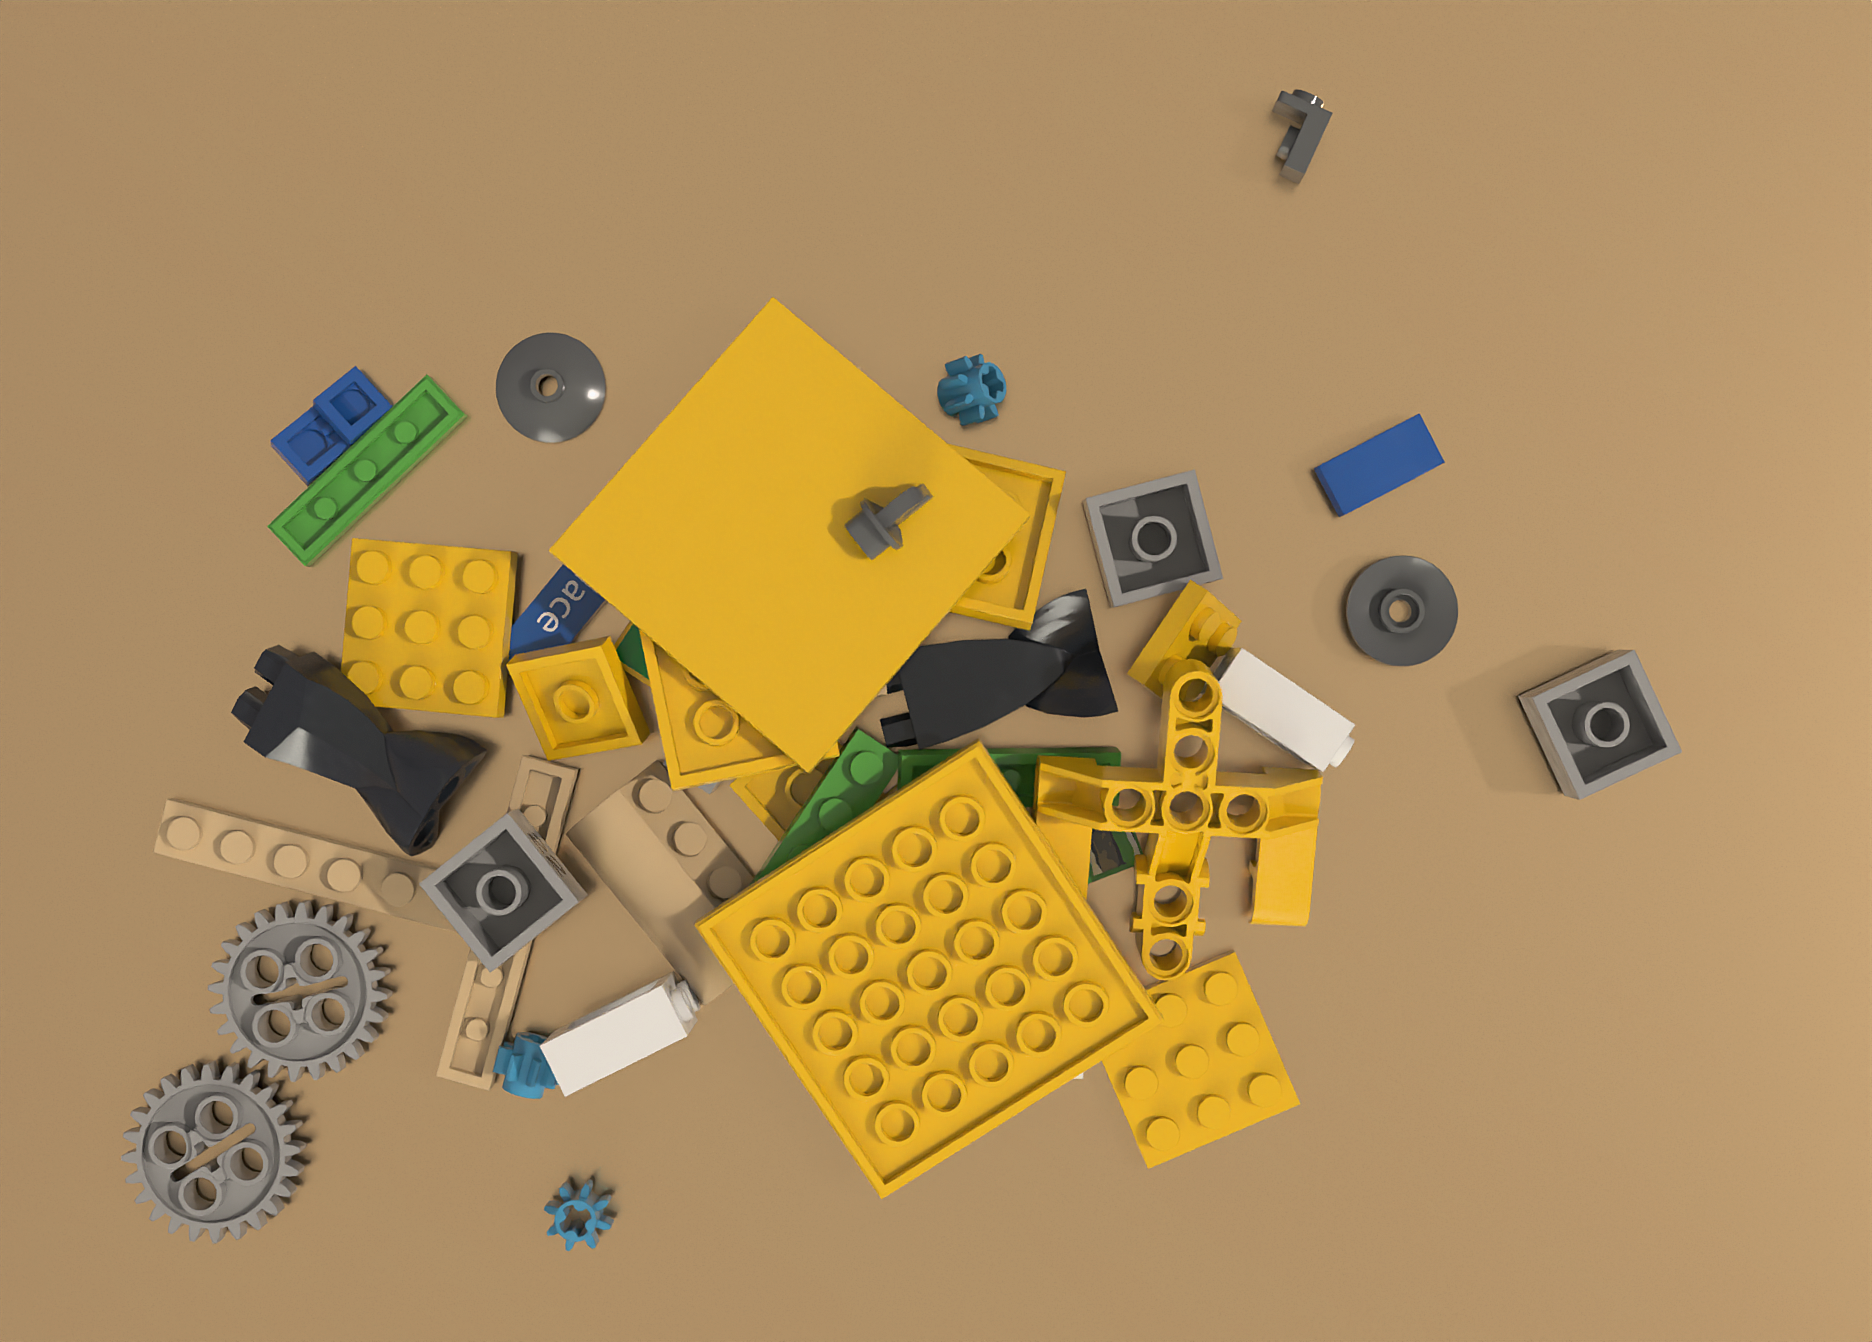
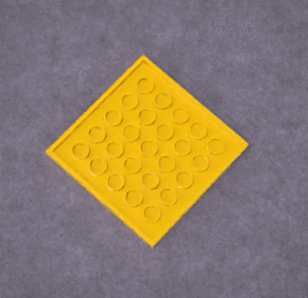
(738, 546)
(929, 969)

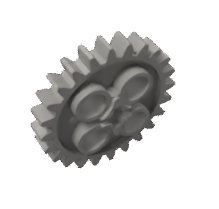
(311, 1037)
(239, 1191)

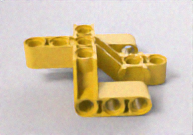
(1079, 794)

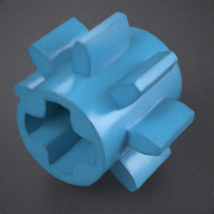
(971, 389)
(524, 1066)
(576, 1230)

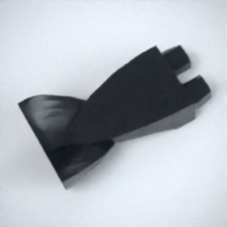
(977, 681)
(334, 730)

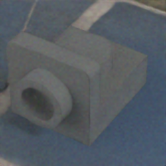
(1300, 143)

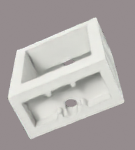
(1282, 711)
(621, 1033)

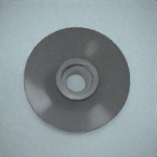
(577, 397)
(1430, 606)

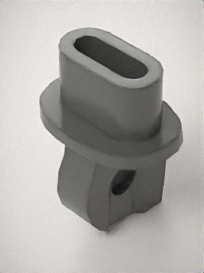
(878, 528)

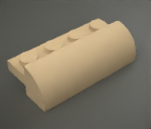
(664, 870)

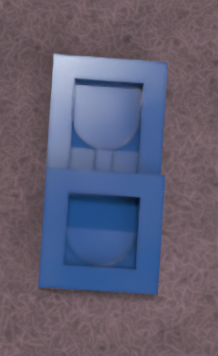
(331, 425)
(1379, 465)

